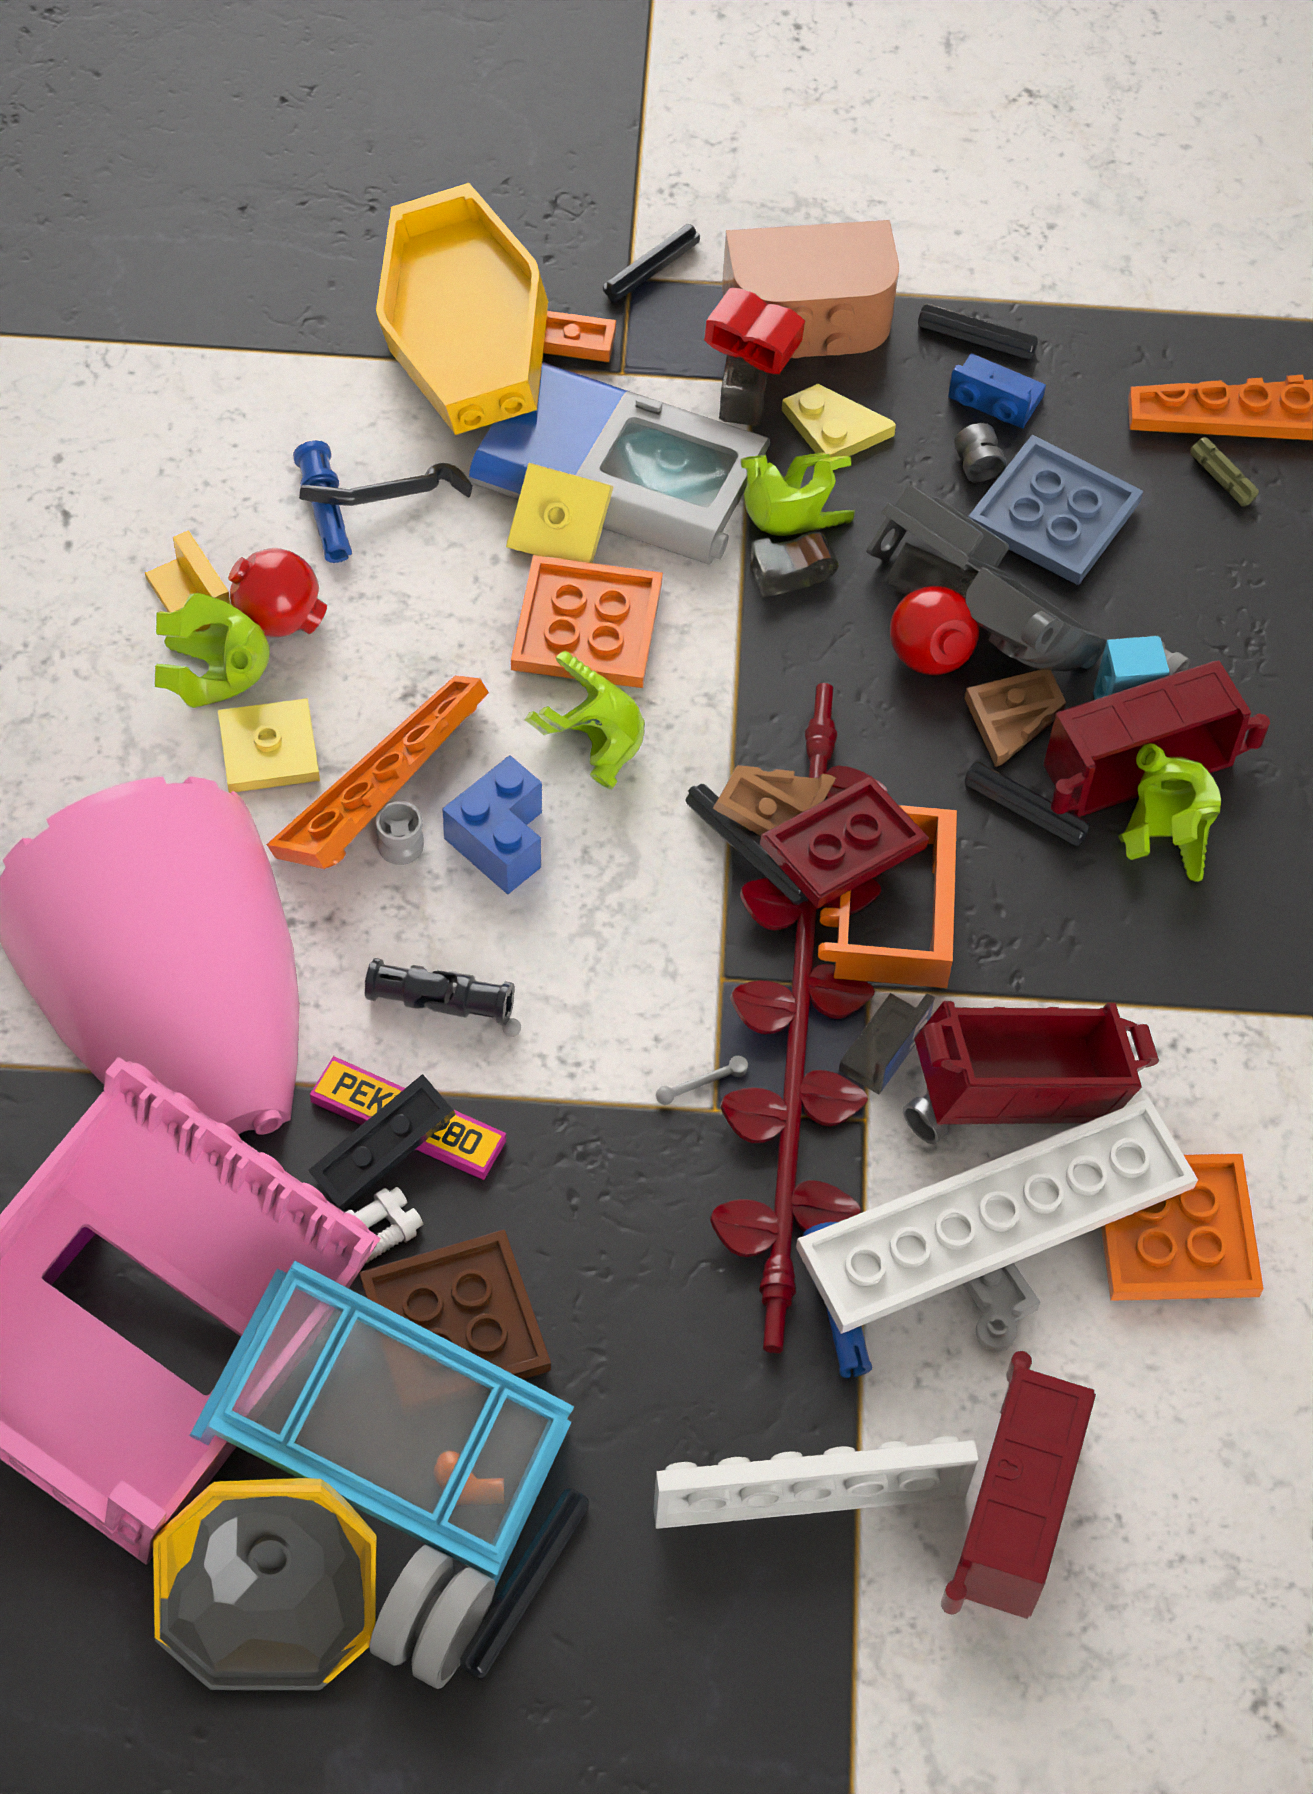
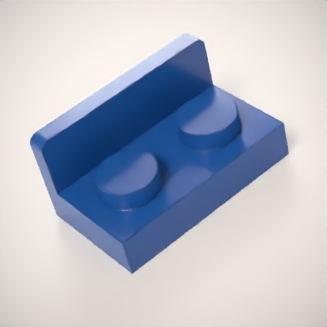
(995, 390)

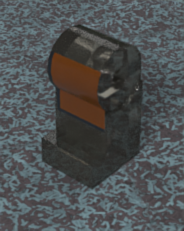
(792, 563)

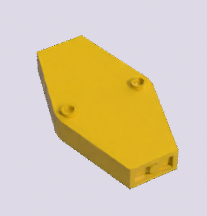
(463, 308)

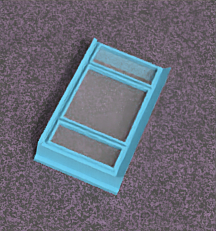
(388, 1417)

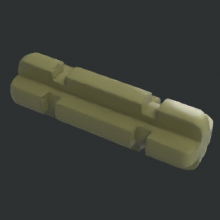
(1224, 471)

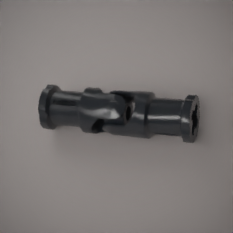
(435, 991)

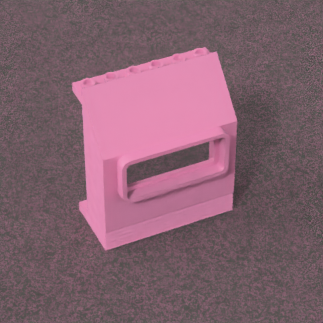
(199, 1212)

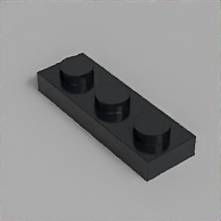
(382, 1142)

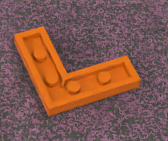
(579, 336)

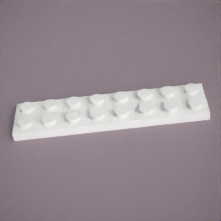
(994, 1214)

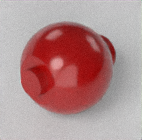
(277, 592)
(933, 630)

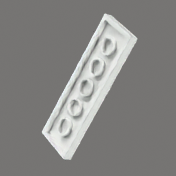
(813, 1483)

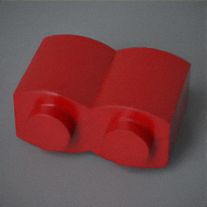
(754, 330)

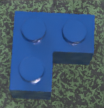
(491, 824)

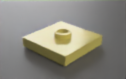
(559, 515)
(268, 745)

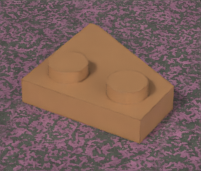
(1014, 710)
(768, 799)

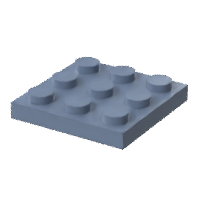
(1056, 509)

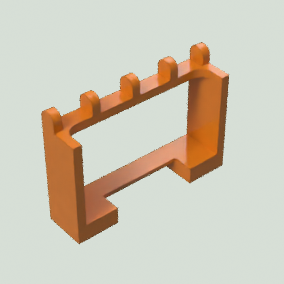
(905, 965)

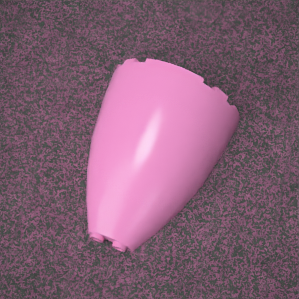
(162, 944)

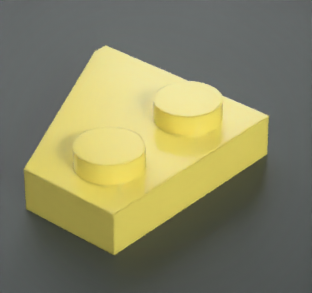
(834, 422)

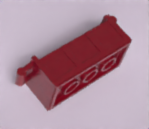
(1184, 714)
(1030, 1063)
(1022, 1492)

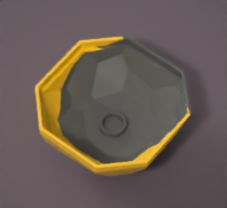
(265, 1585)

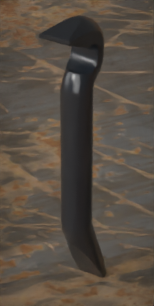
(389, 489)

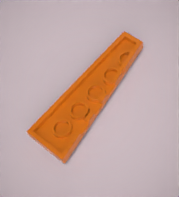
(1224, 409)
(344, 809)

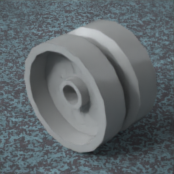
(431, 1616)

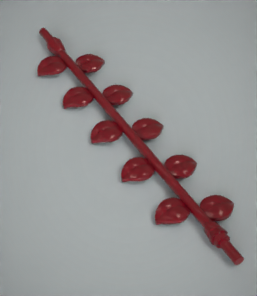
(826, 1097)

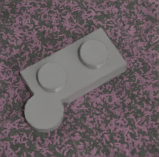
(1003, 1300)

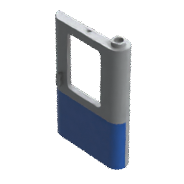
(575, 434)

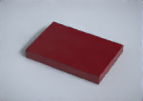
(844, 841)

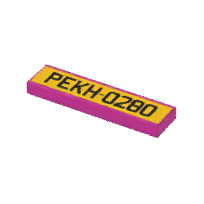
(361, 1094)

